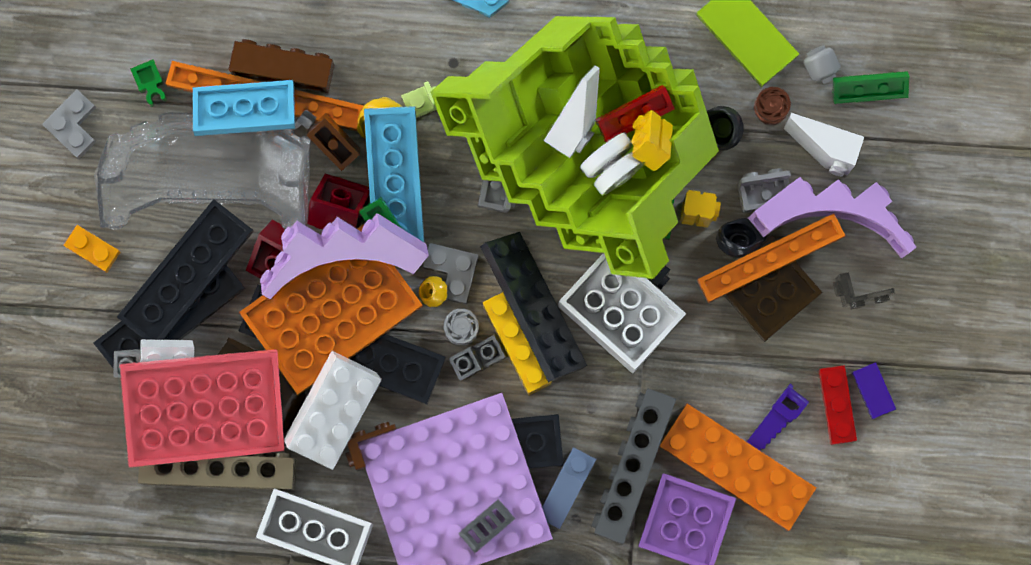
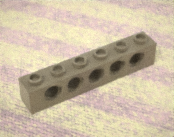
(282, 479)

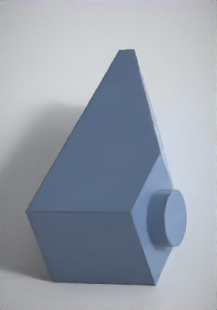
(567, 487)

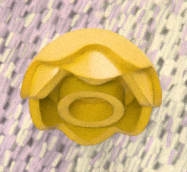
(439, 290)

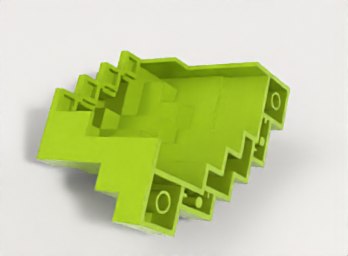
(515, 103)

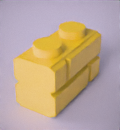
(652, 140)
(699, 208)

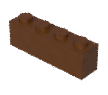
(275, 64)

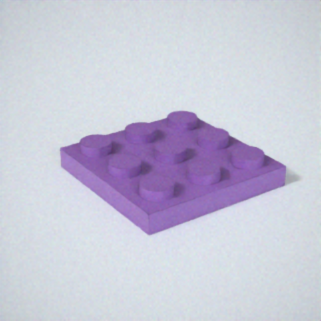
(686, 521)

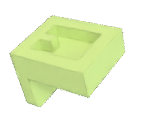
(421, 99)

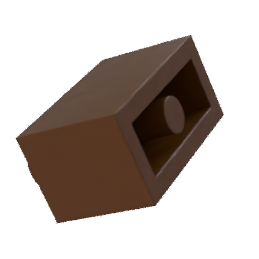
(333, 142)

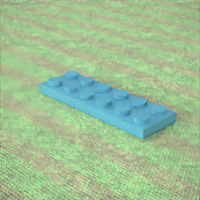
(395, 164)

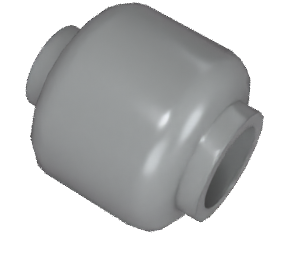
(822, 64)

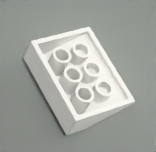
(621, 313)

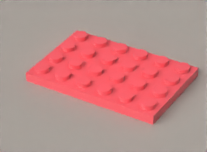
(202, 407)

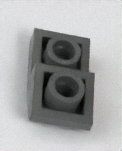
(478, 357)

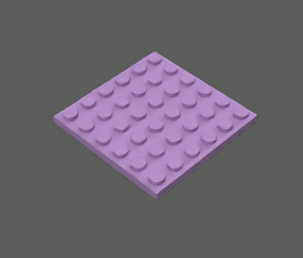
(444, 475)

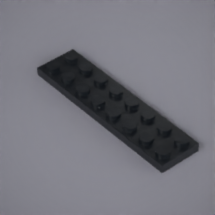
(398, 363)

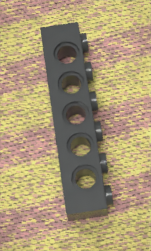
(662, 406)

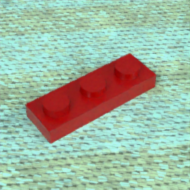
(623, 117)
(837, 405)

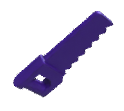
(777, 418)

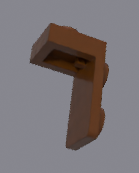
(355, 456)

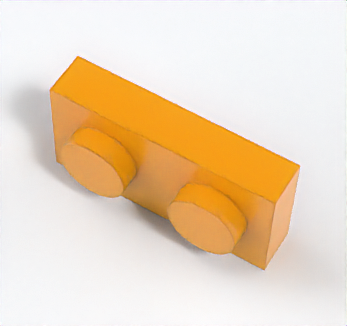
(92, 248)

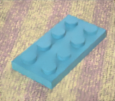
(243, 108)

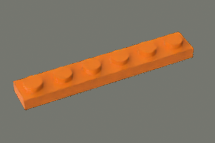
(771, 258)

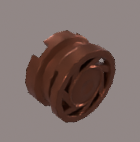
(772, 105)

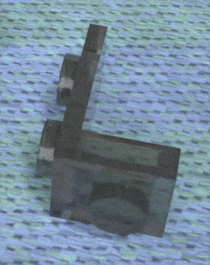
(844, 289)

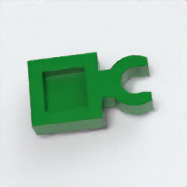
(147, 79)

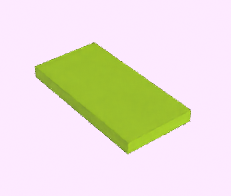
(748, 37)

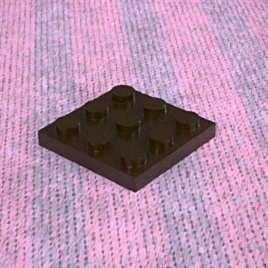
(774, 298)

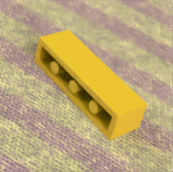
(515, 344)

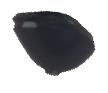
(726, 126)
(739, 238)

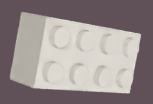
(332, 410)
(314, 530)

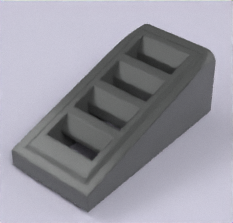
(480, 519)

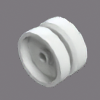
(611, 162)

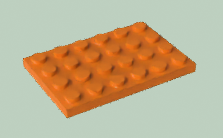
(328, 310)

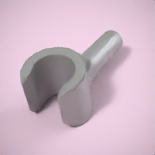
(305, 120)

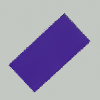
(873, 390)

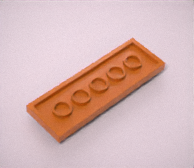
(737, 467)

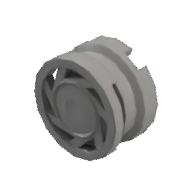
(461, 327)

